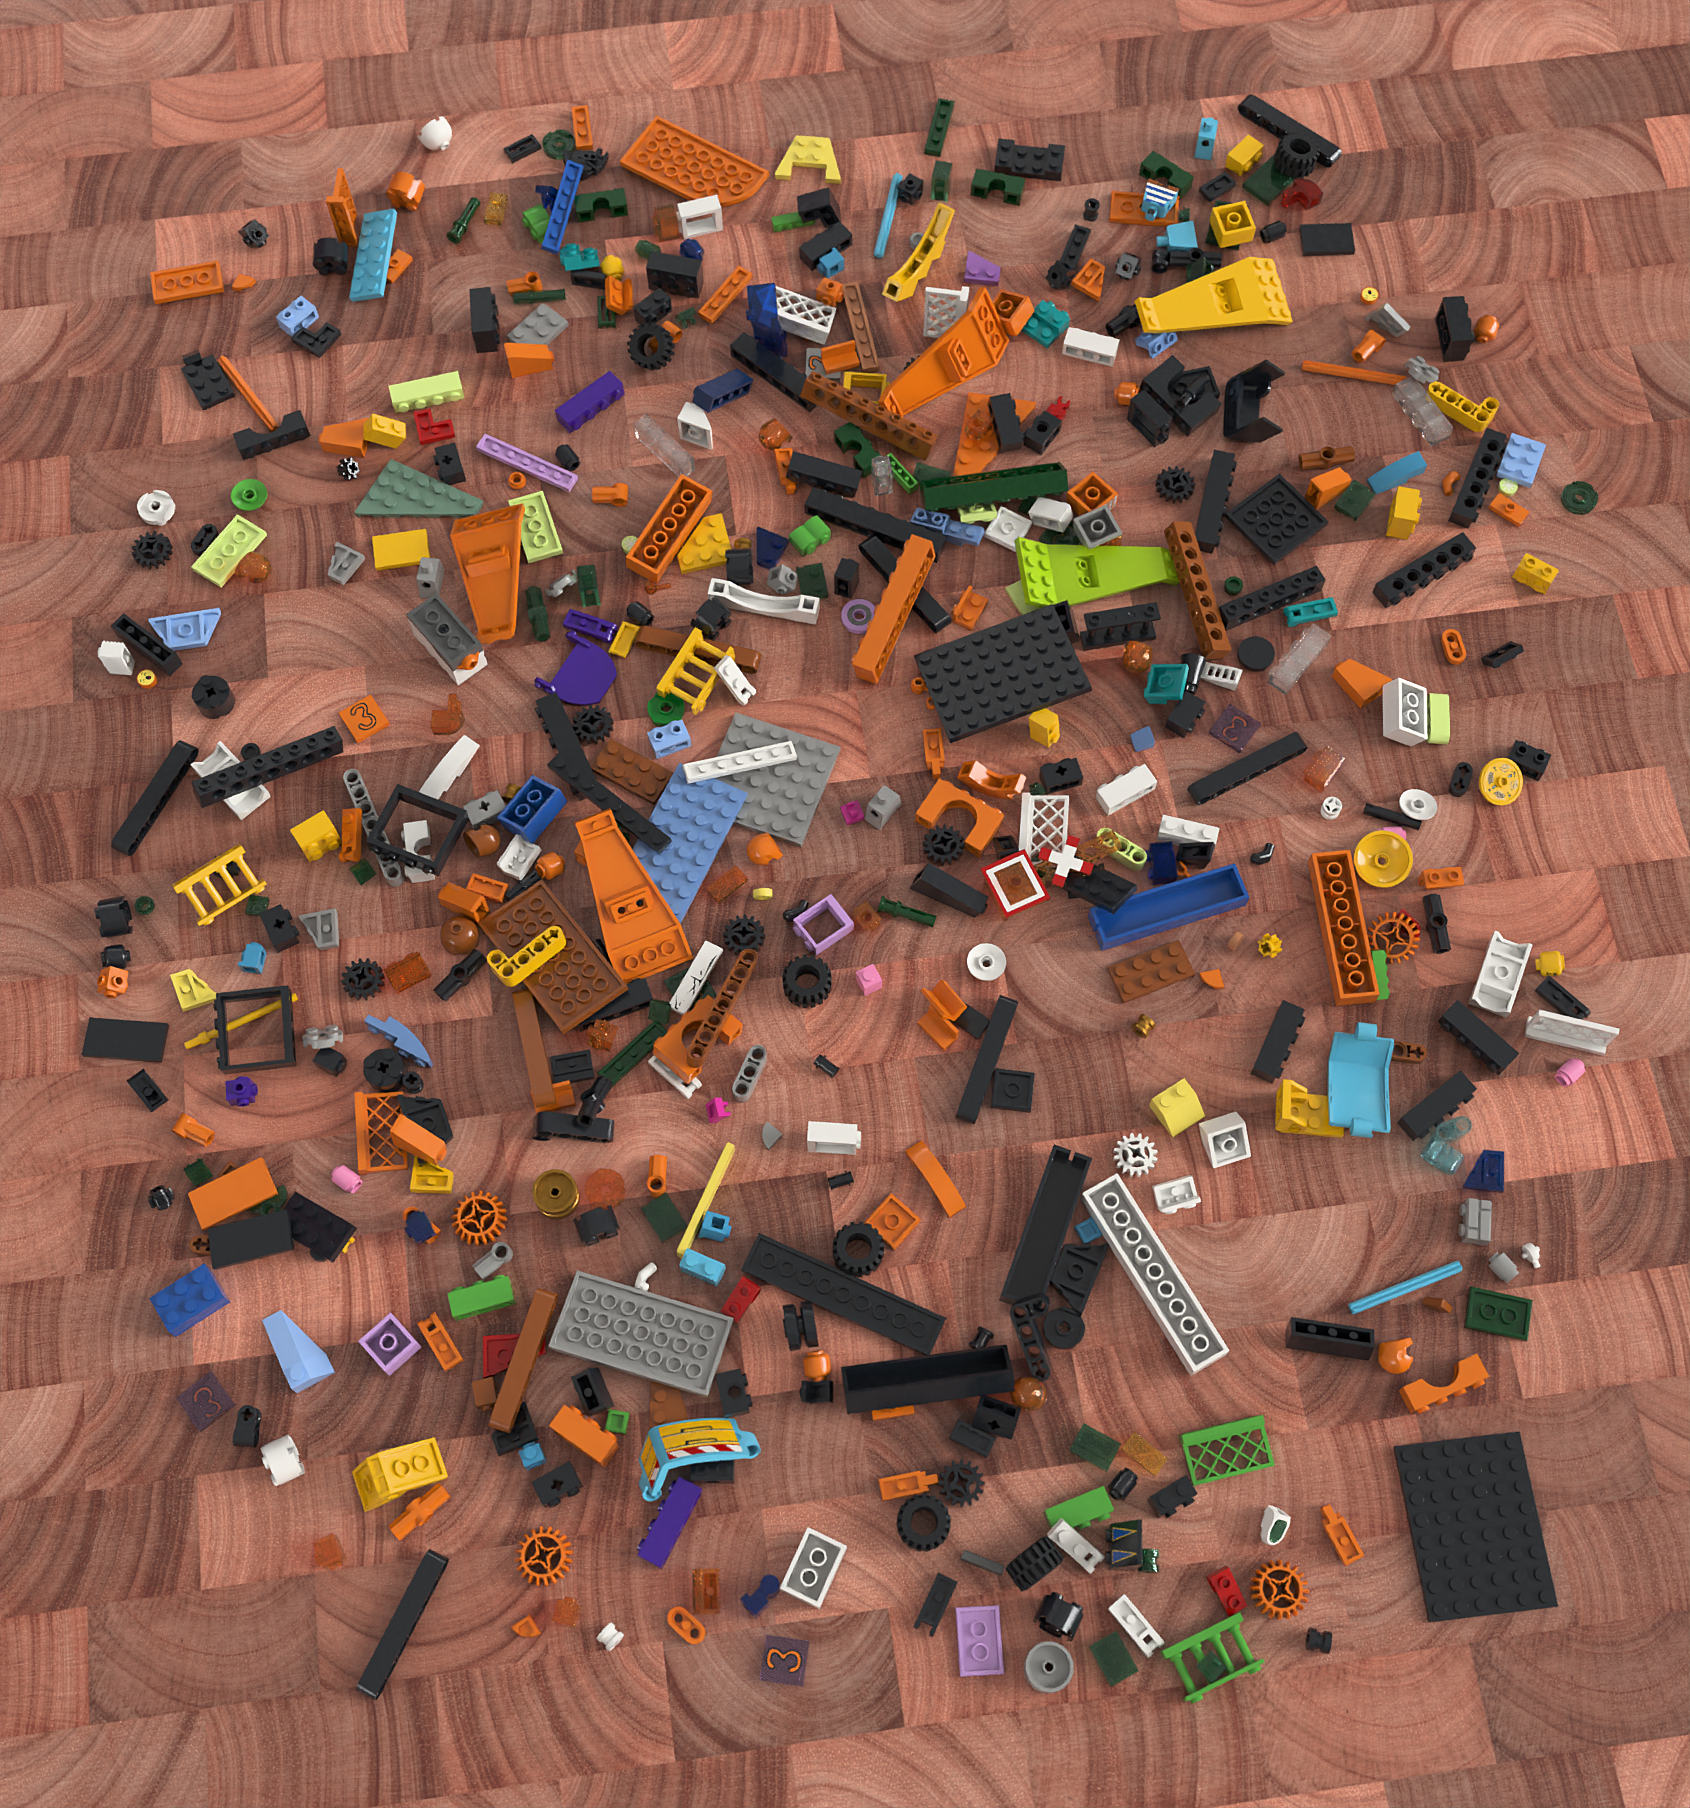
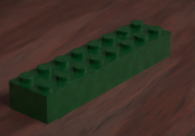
(993, 486)

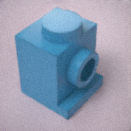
(831, 264)
(253, 958)
(715, 1226)
(532, 1455)

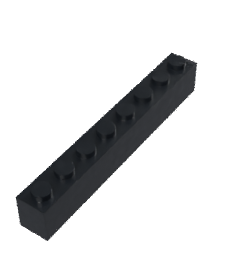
(868, 521)

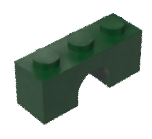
(1156, 166)
(987, 181)
(589, 203)
(850, 438)

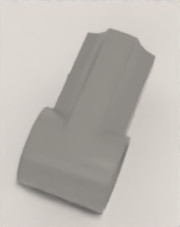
(491, 1261)

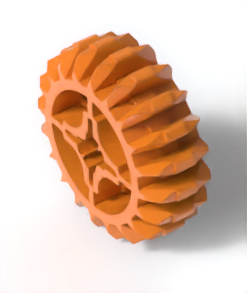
(1399, 921)
(471, 1219)
(534, 1560)
(1270, 1583)

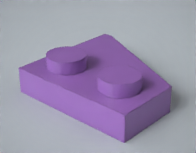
(981, 271)

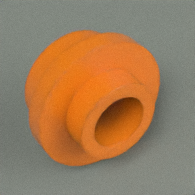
(516, 476)

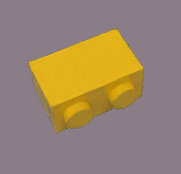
(1244, 155)
(384, 431)
(1044, 727)

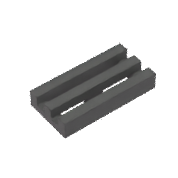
(982, 1562)

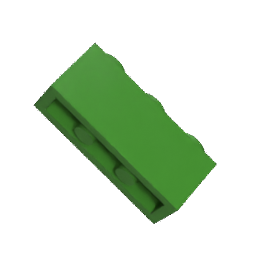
(481, 1297)
(1081, 1509)

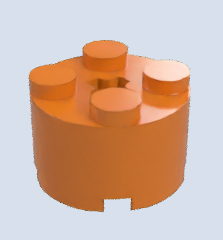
(405, 191)

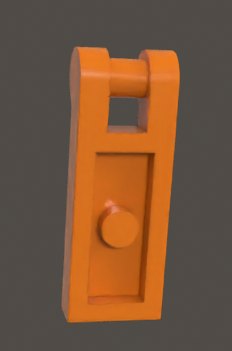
(351, 835)
(440, 1342)

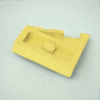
(191, 990)

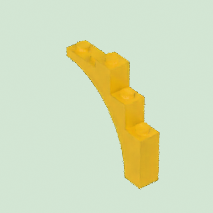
(930, 247)

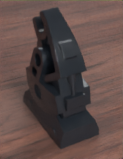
(592, 161)

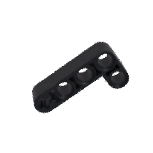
(566, 1126)
(1033, 1339)

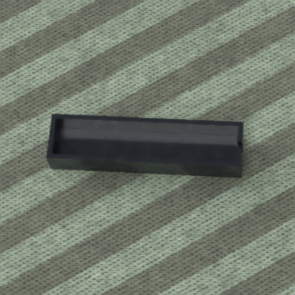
(1046, 1226)
(927, 1379)

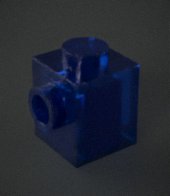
(419, 1227)

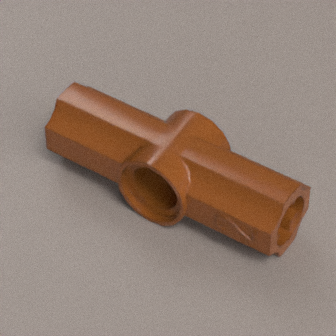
(1333, 457)

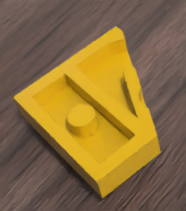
(431, 1179)

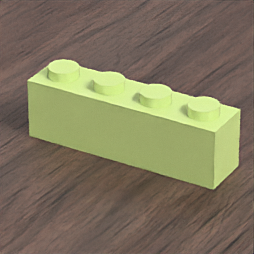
(426, 392)

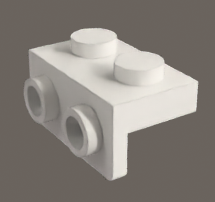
(518, 857)
(1176, 1194)

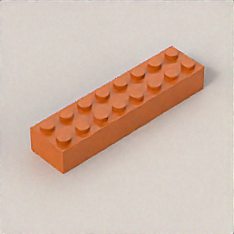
(893, 609)
(1343, 928)

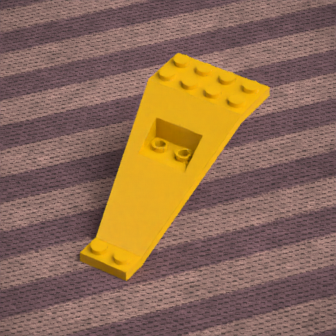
(1229, 297)

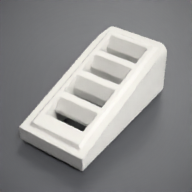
(1229, 671)

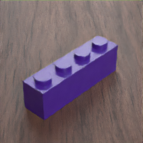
(590, 402)
(670, 1522)

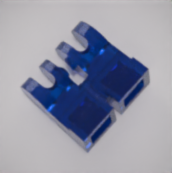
(758, 1601)

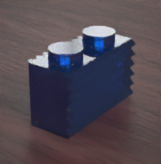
(1162, 863)

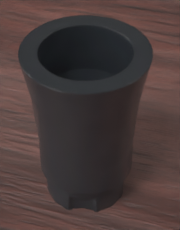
(1196, 664)

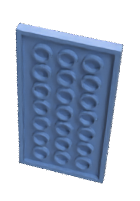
(697, 821)

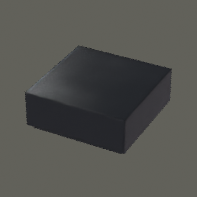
(192, 357)

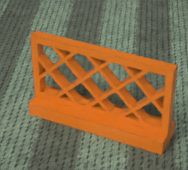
(343, 210)
(363, 1137)

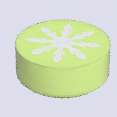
(1507, 487)
(628, 543)

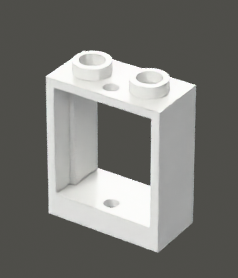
(698, 208)
(833, 1138)

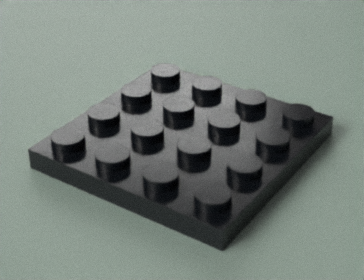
(1276, 519)

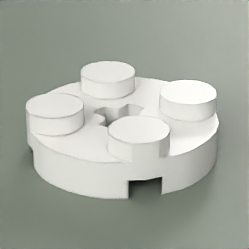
(158, 516)

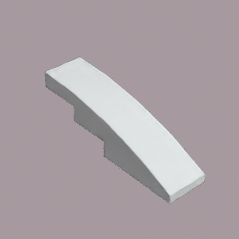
(450, 767)

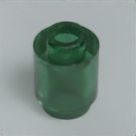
(645, 247)

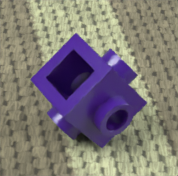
(241, 1091)

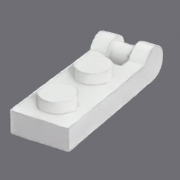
(734, 680)
(675, 1080)
(1075, 1545)
(1135, 1625)

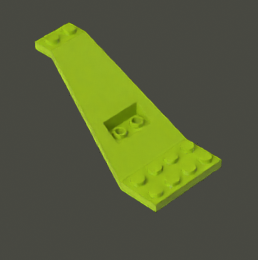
(1084, 574)

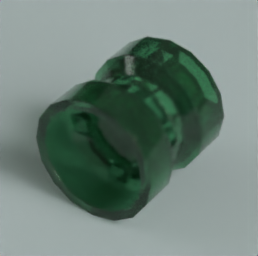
(1149, 1561)

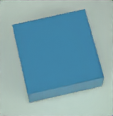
(1088, 1231)

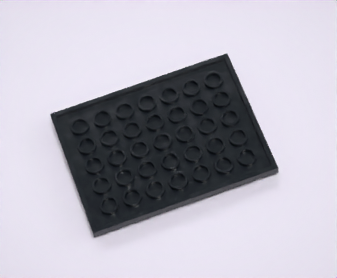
(1002, 673)
(1474, 1527)

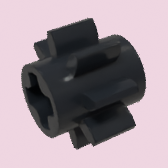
(348, 468)
(161, 1197)

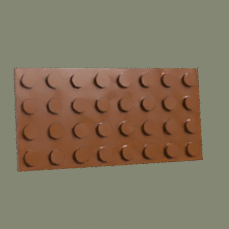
(574, 979)

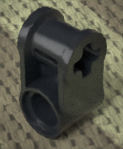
(247, 1430)

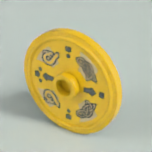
(1500, 781)

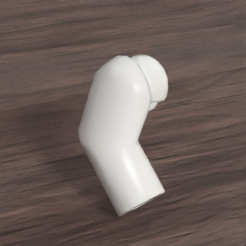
(643, 1275)

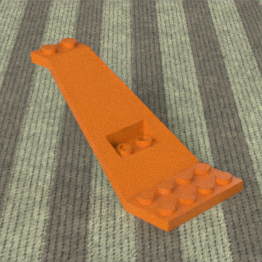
(954, 358)
(489, 563)
(643, 936)

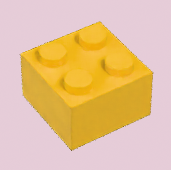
(1232, 224)
(1403, 513)
(316, 836)

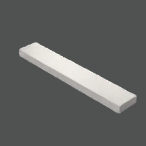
(739, 762)

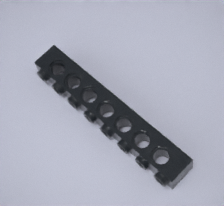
(267, 767)

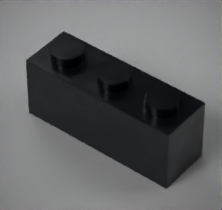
(835, 236)
(1005, 422)

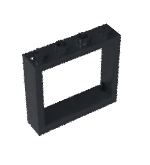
(427, 803)
(221, 1025)

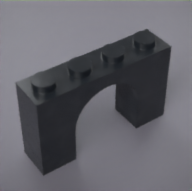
(1192, 415)

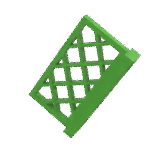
(1226, 1430)

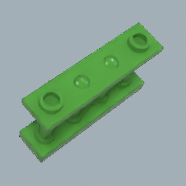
(1213, 1635)

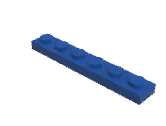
(562, 207)

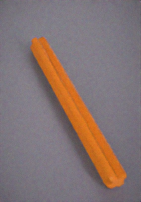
(1351, 372)
(247, 393)

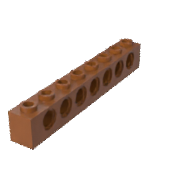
(868, 415)
(1197, 590)

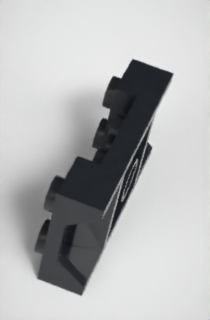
(1029, 161)

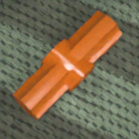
(419, 1511)

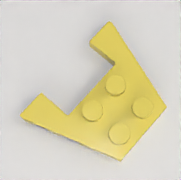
(810, 152)

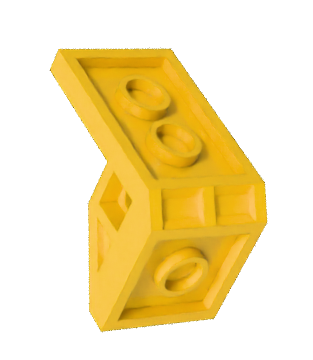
(1303, 1112)
(397, 1470)

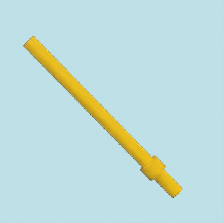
(205, 1037)

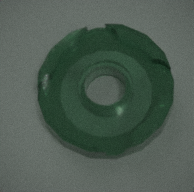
(561, 136)
(1577, 506)

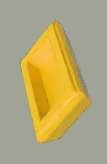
(624, 639)

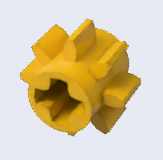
(1270, 945)

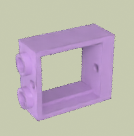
(836, 910)

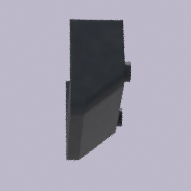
(1243, 403)

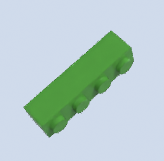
(788, 222)
(902, 476)
(1380, 970)

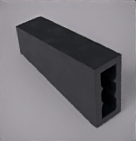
(949, 891)

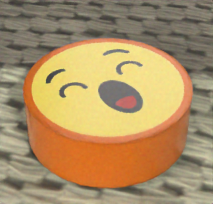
(1369, 295)
(147, 679)

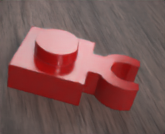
(1059, 409)

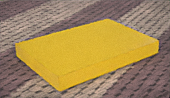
(400, 549)

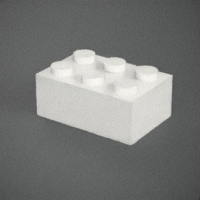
(1405, 712)
(813, 1568)

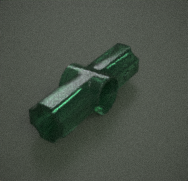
(537, 614)

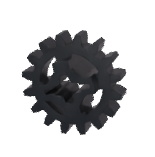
(1181, 481)
(152, 550)
(583, 724)
(948, 839)
(751, 935)
(366, 986)
(970, 1479)

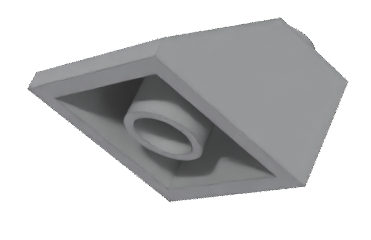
(1096, 527)

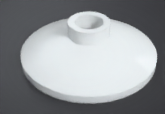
(1418, 804)
(990, 954)

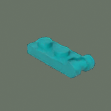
(1310, 611)

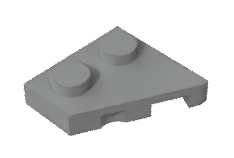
(1388, 320)
(344, 563)
(323, 928)

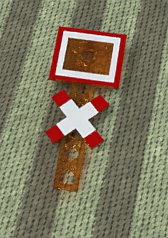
(1031, 892)

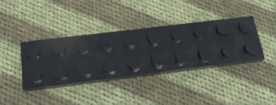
(843, 1294)

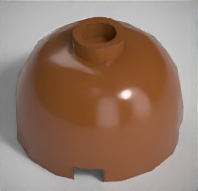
(459, 935)

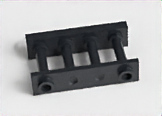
(1119, 625)

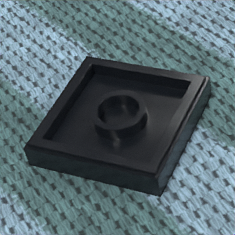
(1012, 1090)

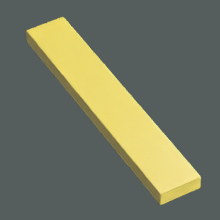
(706, 1199)

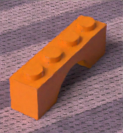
(1466, 1374)

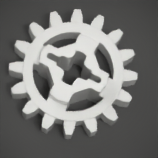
(1128, 1150)

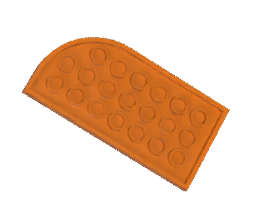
(692, 165)

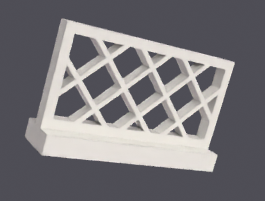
(959, 305)
(800, 326)
(1028, 818)
(1570, 1032)

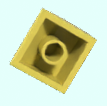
(1177, 1107)

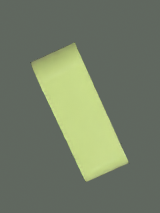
(1438, 718)
(1125, 857)

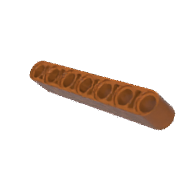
(670, 644)
(718, 1015)
(533, 1048)
(523, 1360)

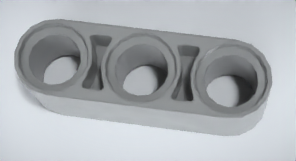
(752, 1064)

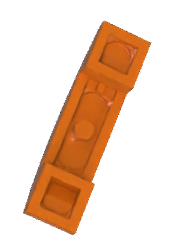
(936, 1178)

